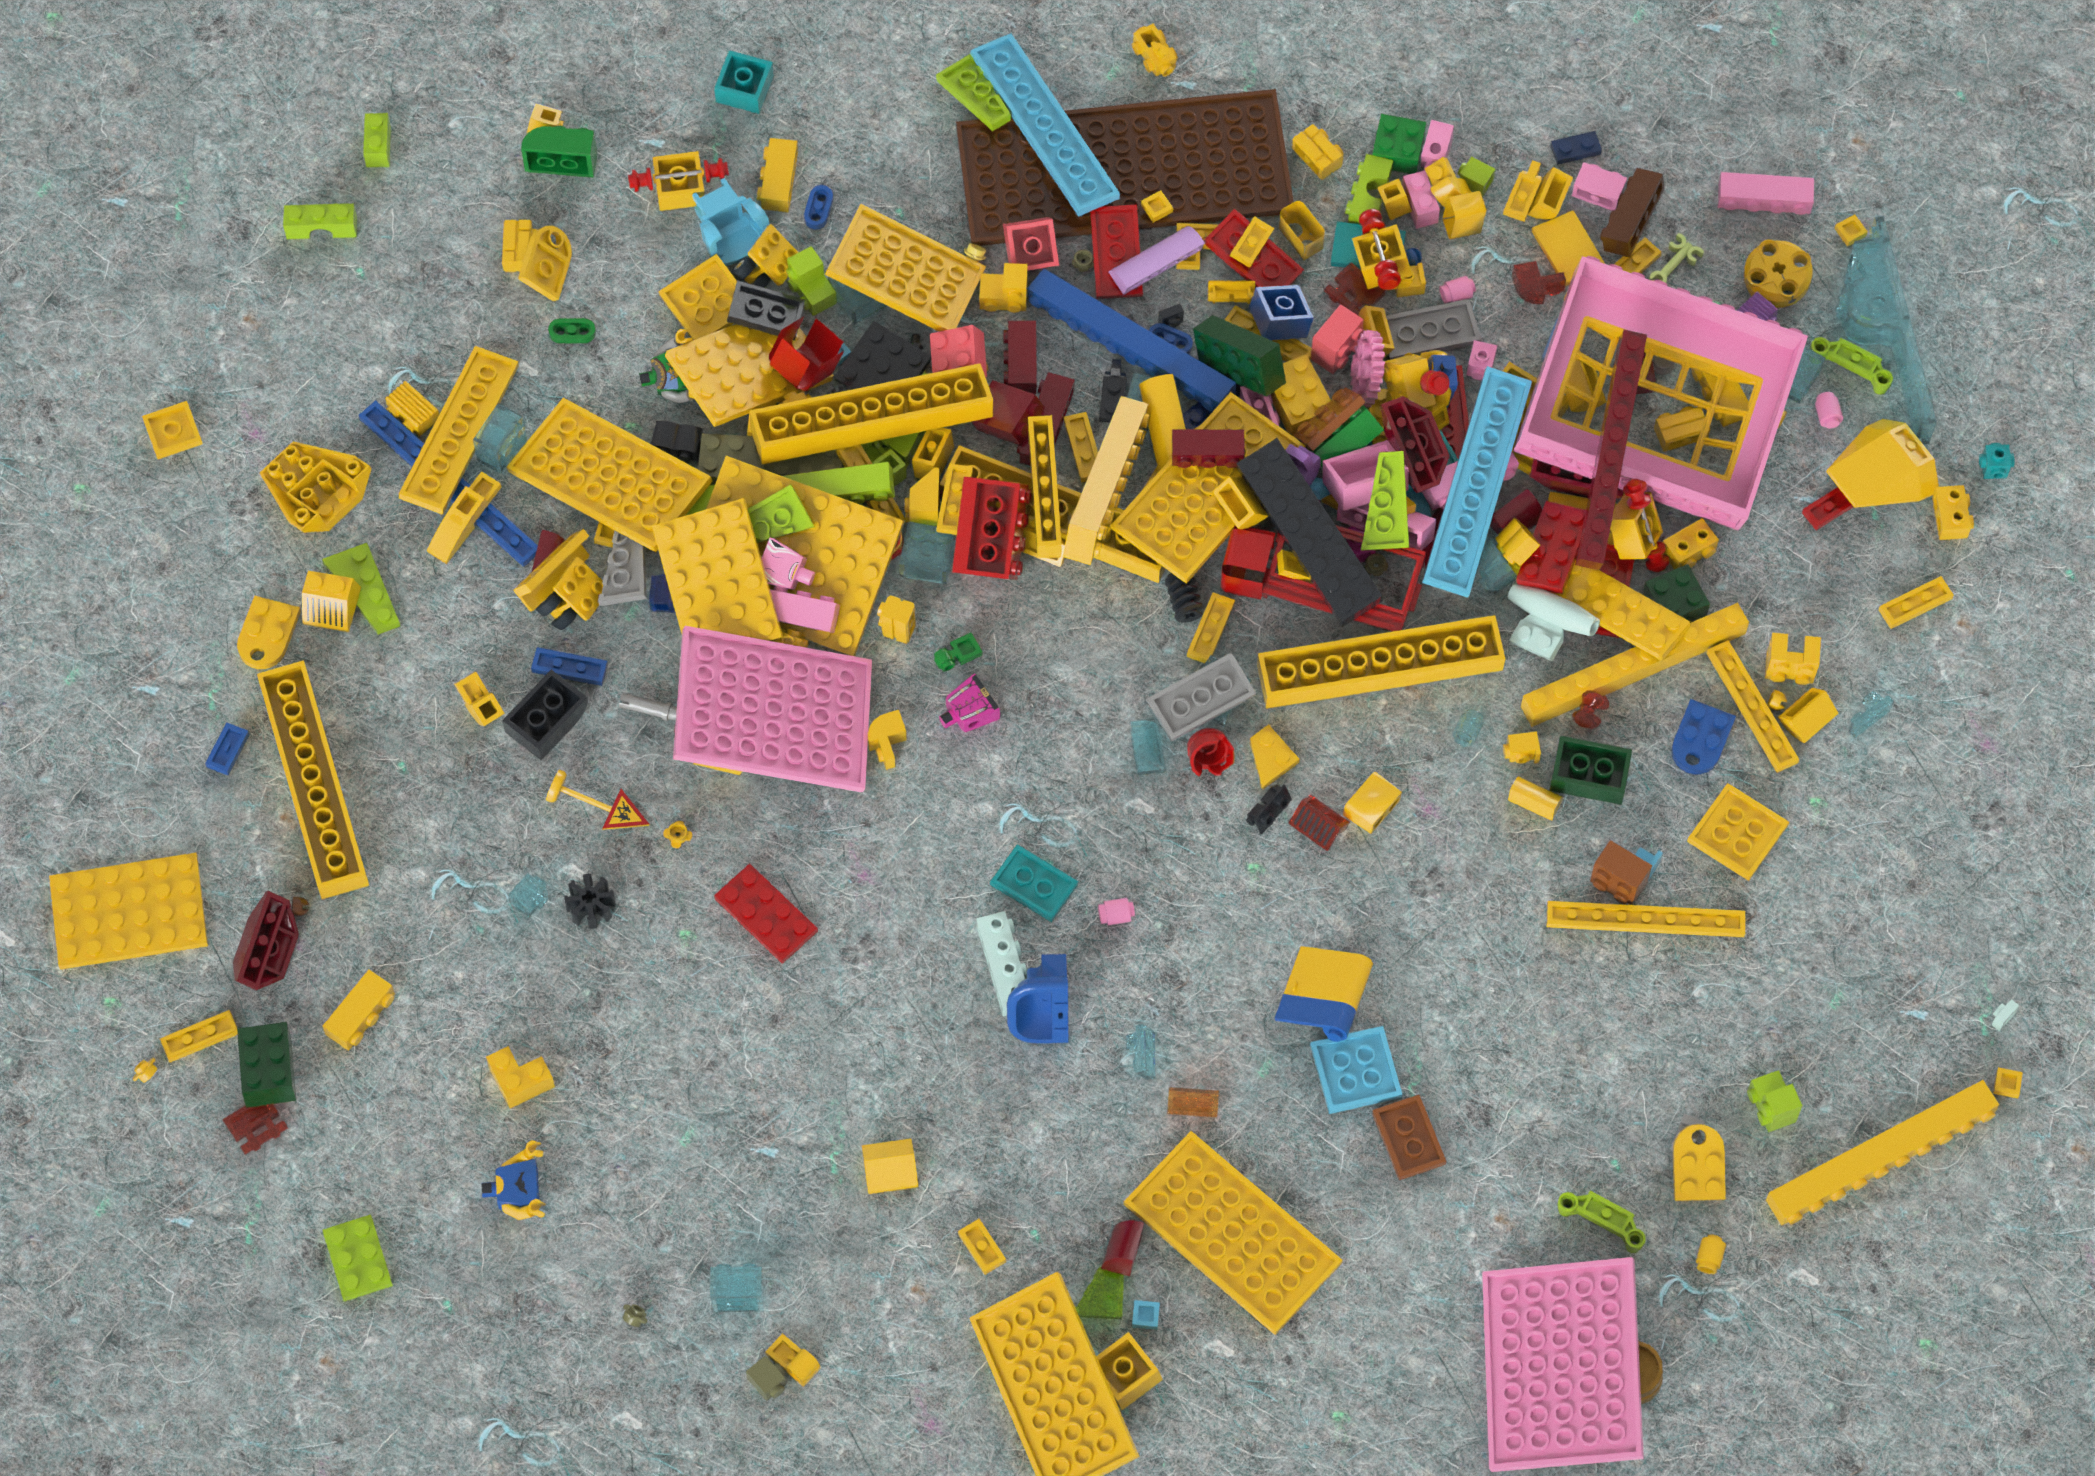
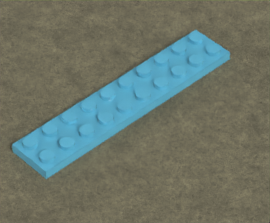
(1045, 125)
(1477, 482)

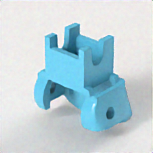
(725, 226)

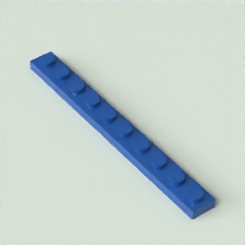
(409, 447)

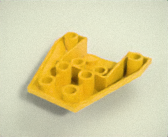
(1885, 466)
(315, 485)

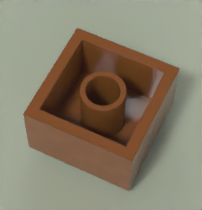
(1620, 873)

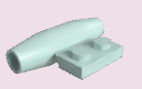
(1547, 619)

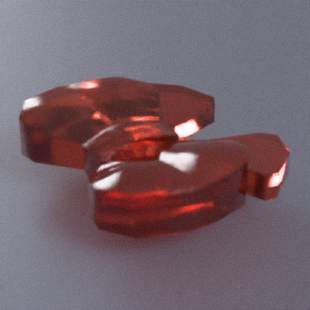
(1585, 715)

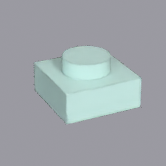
(2004, 1014)

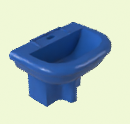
(1040, 1003)

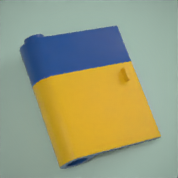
(1325, 990)

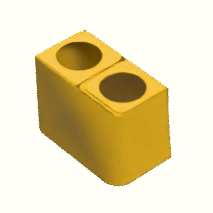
(1468, 212)
(1300, 214)
(1372, 802)

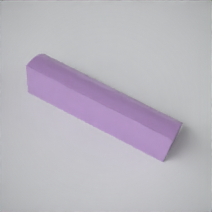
(1157, 259)

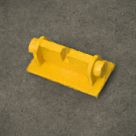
(1230, 291)

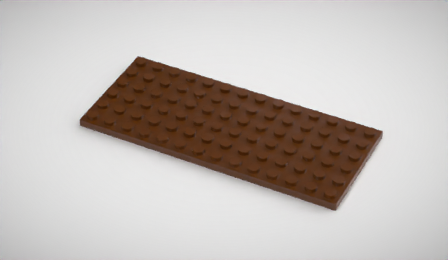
(1196, 150)

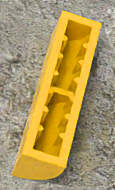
(1164, 412)

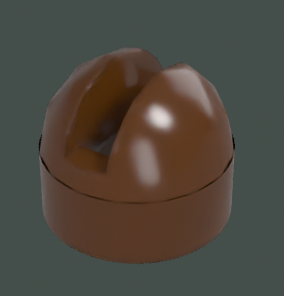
(297, 906)

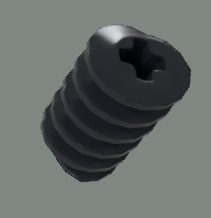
(1184, 598)

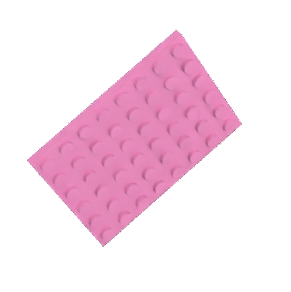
(773, 709)
(1562, 1365)

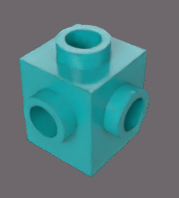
(1996, 461)

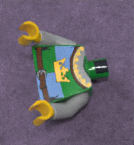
(663, 374)

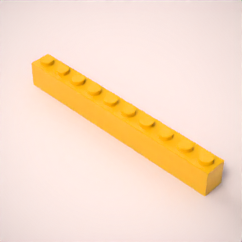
(1632, 666)
(1882, 1152)

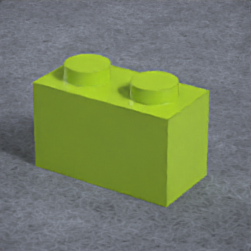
(377, 140)

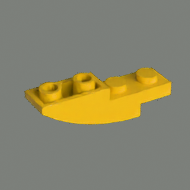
(461, 517)

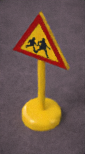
(622, 813)

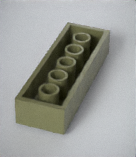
(743, 448)

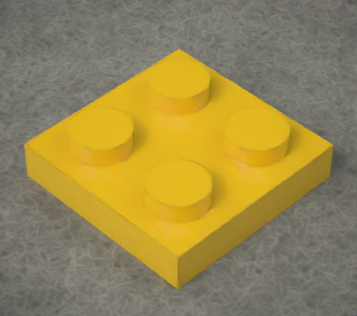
(172, 430)

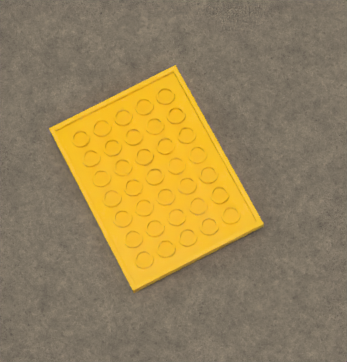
(844, 549)

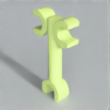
(1682, 250)

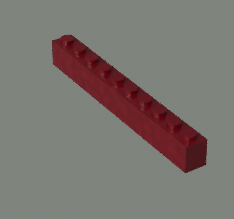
(1611, 450)

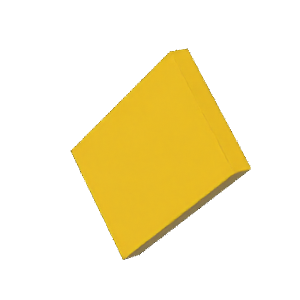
(1565, 243)

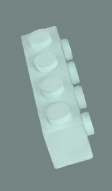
(1001, 955)

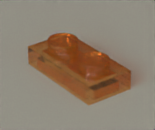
(1193, 1102)

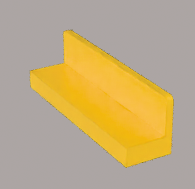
(541, 580)

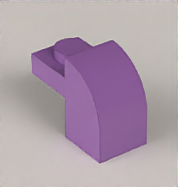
(1305, 461)

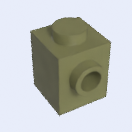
(767, 1378)

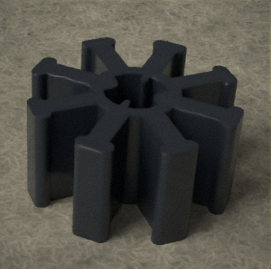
(579, 897)

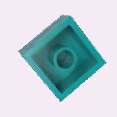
(744, 82)

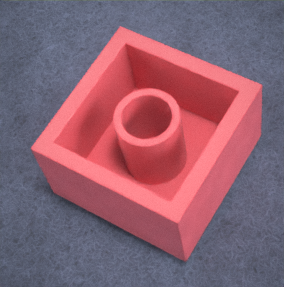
(1031, 243)
(1336, 339)
(957, 348)

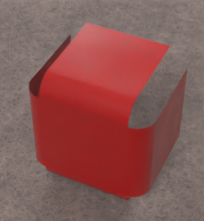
(812, 360)
(1249, 550)

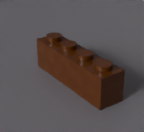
(1632, 212)

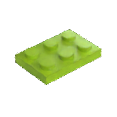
(357, 1257)

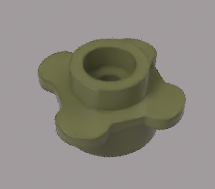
(634, 1315)

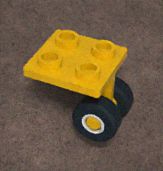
(770, 255)
(580, 593)

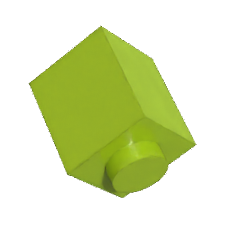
(1477, 175)

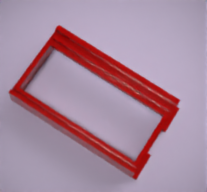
(1307, 594)

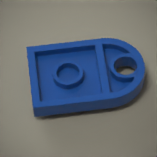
(1701, 735)

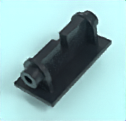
(1276, 801)

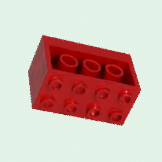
(976, 523)

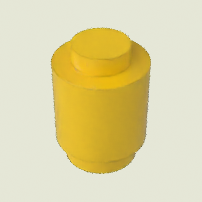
(1710, 1254)

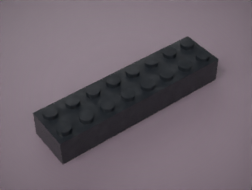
(1309, 532)

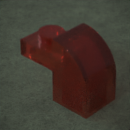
(1532, 286)

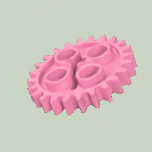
(1368, 366)

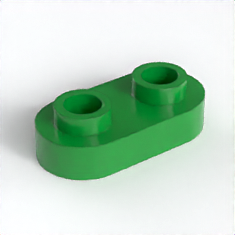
(572, 329)

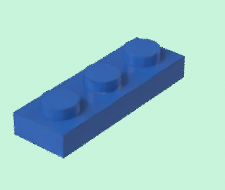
(570, 666)

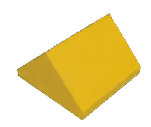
(890, 1166)

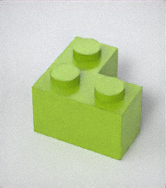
(808, 280)
(1775, 1101)

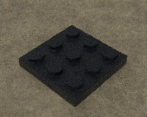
(881, 359)

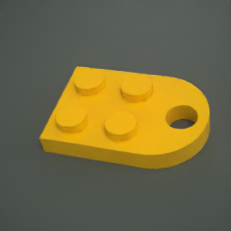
(546, 263)
(267, 630)
(1698, 1167)

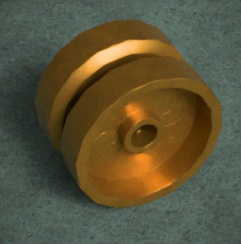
(1650, 1372)

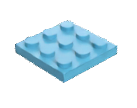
(1356, 1070)

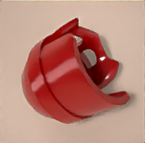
(1209, 750)

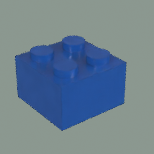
(1281, 312)

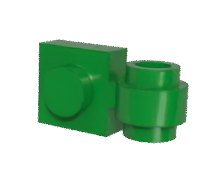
(963, 649)

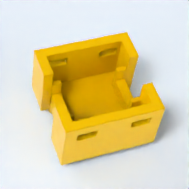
(1792, 665)

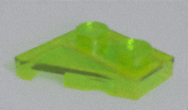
(1103, 1296)

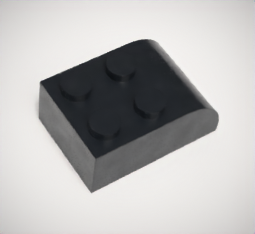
(545, 714)

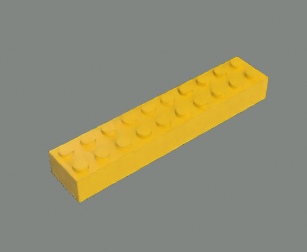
(871, 413)
(1114, 549)
(1380, 661)
(312, 780)

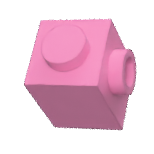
(1481, 356)

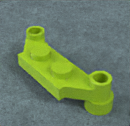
(1856, 360)
(1604, 1214)

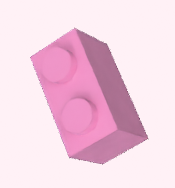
(1599, 186)
(1421, 199)

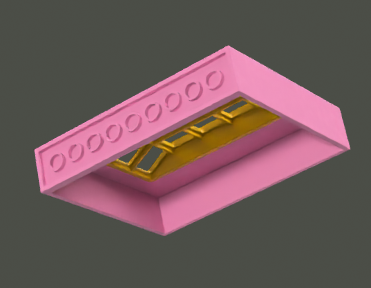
(1684, 331)

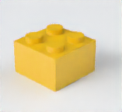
(1128, 1370)

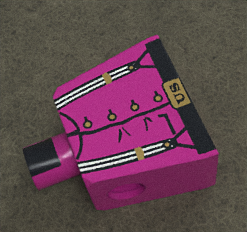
(970, 706)

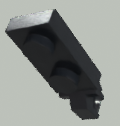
(1112, 389)

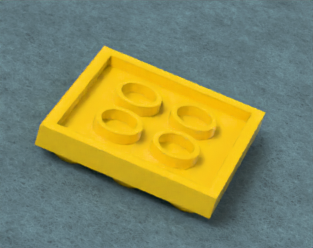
(702, 298)
(1738, 831)

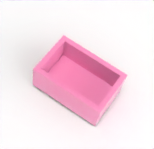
(1353, 473)

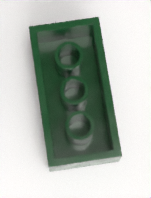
(1240, 355)

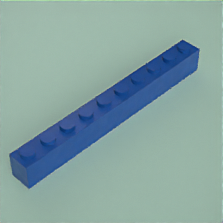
(1129, 339)

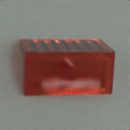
(1318, 822)

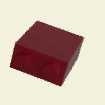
(1010, 413)

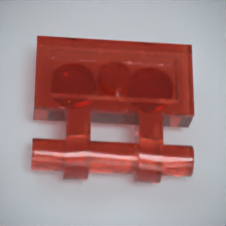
(1353, 282)
(249, 1119)

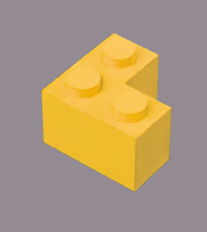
(1005, 290)
(517, 1082)

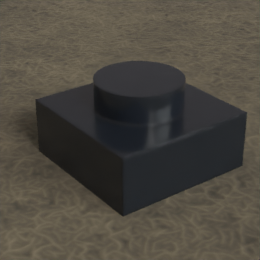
(1171, 316)

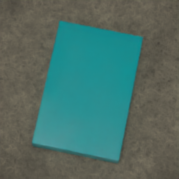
(1343, 247)
(1034, 883)

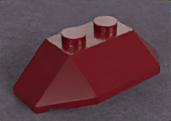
(1416, 433)
(1562, 480)
(266, 943)

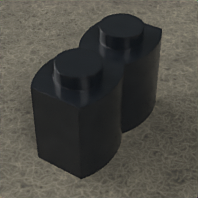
(678, 440)

